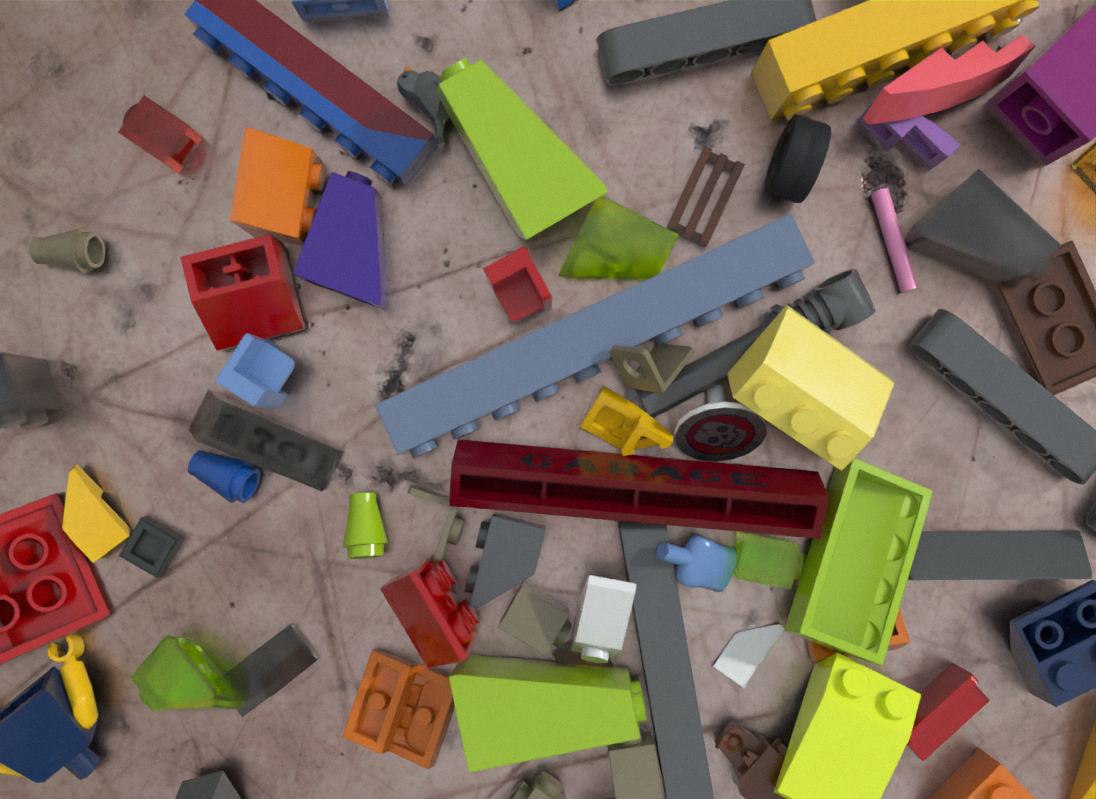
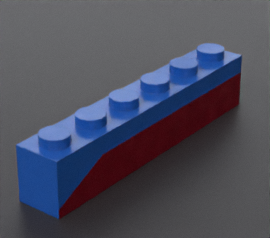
(315, 83)

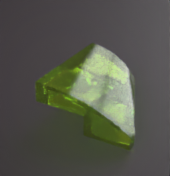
(618, 245)

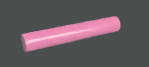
(894, 240)

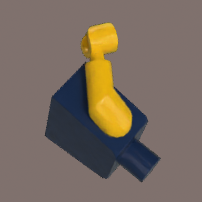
(51, 721)

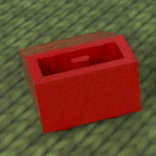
(432, 612)

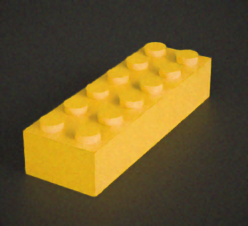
(871, 44)

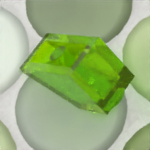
(183, 679)

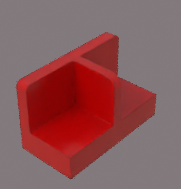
(518, 285)

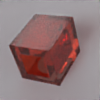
(160, 133)

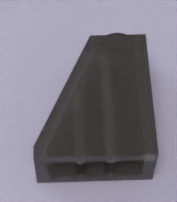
(984, 234)

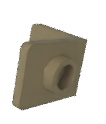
(657, 368)
(453, 525)

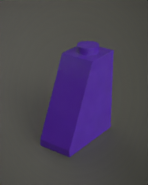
(347, 242)

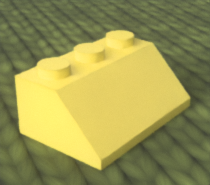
(811, 388)

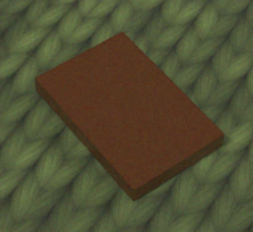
(1054, 321)

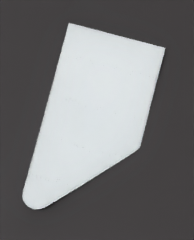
(747, 652)

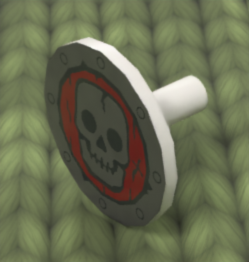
(719, 429)

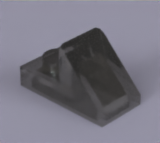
(270, 668)

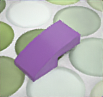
(920, 134)

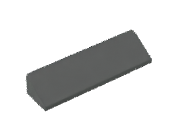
(1000, 555)

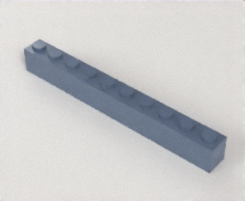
(584, 338)

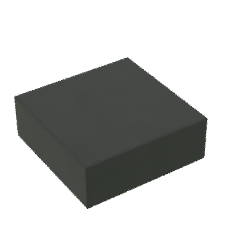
(151, 546)

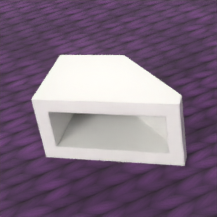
(602, 618)

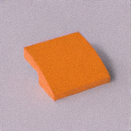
(401, 709)

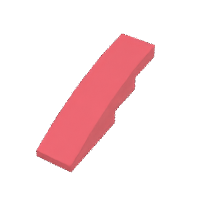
(946, 82)

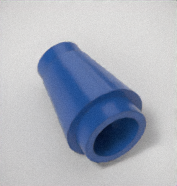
(225, 475)

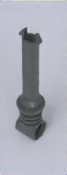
(835, 304)

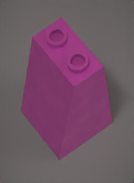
(1055, 93)

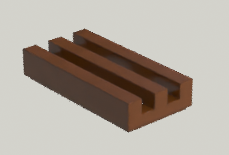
(720, 163)

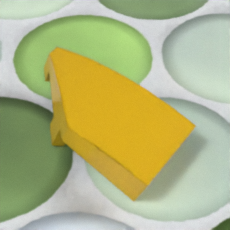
(623, 423)
(89, 519)

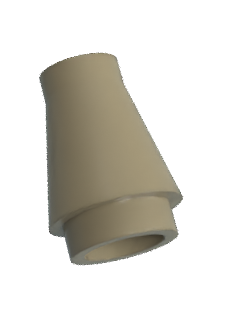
(72, 250)

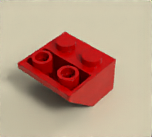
(243, 291)

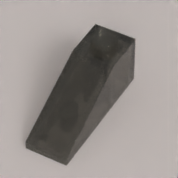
(263, 440)

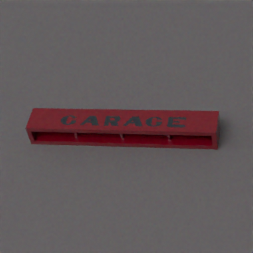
(638, 489)

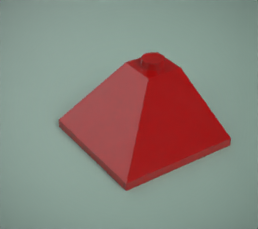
(42, 580)

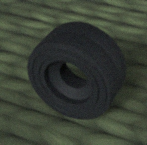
(798, 158)

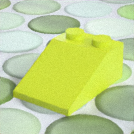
(847, 733)

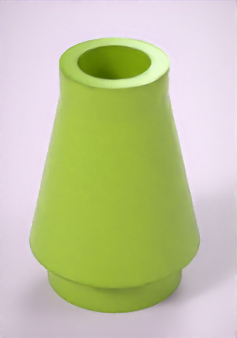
(364, 527)

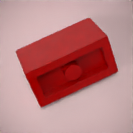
(944, 708)

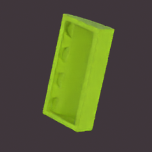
(860, 562)

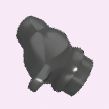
(421, 91)

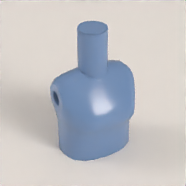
(700, 562)

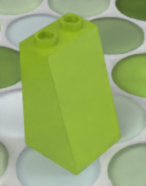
(516, 152)
(541, 708)

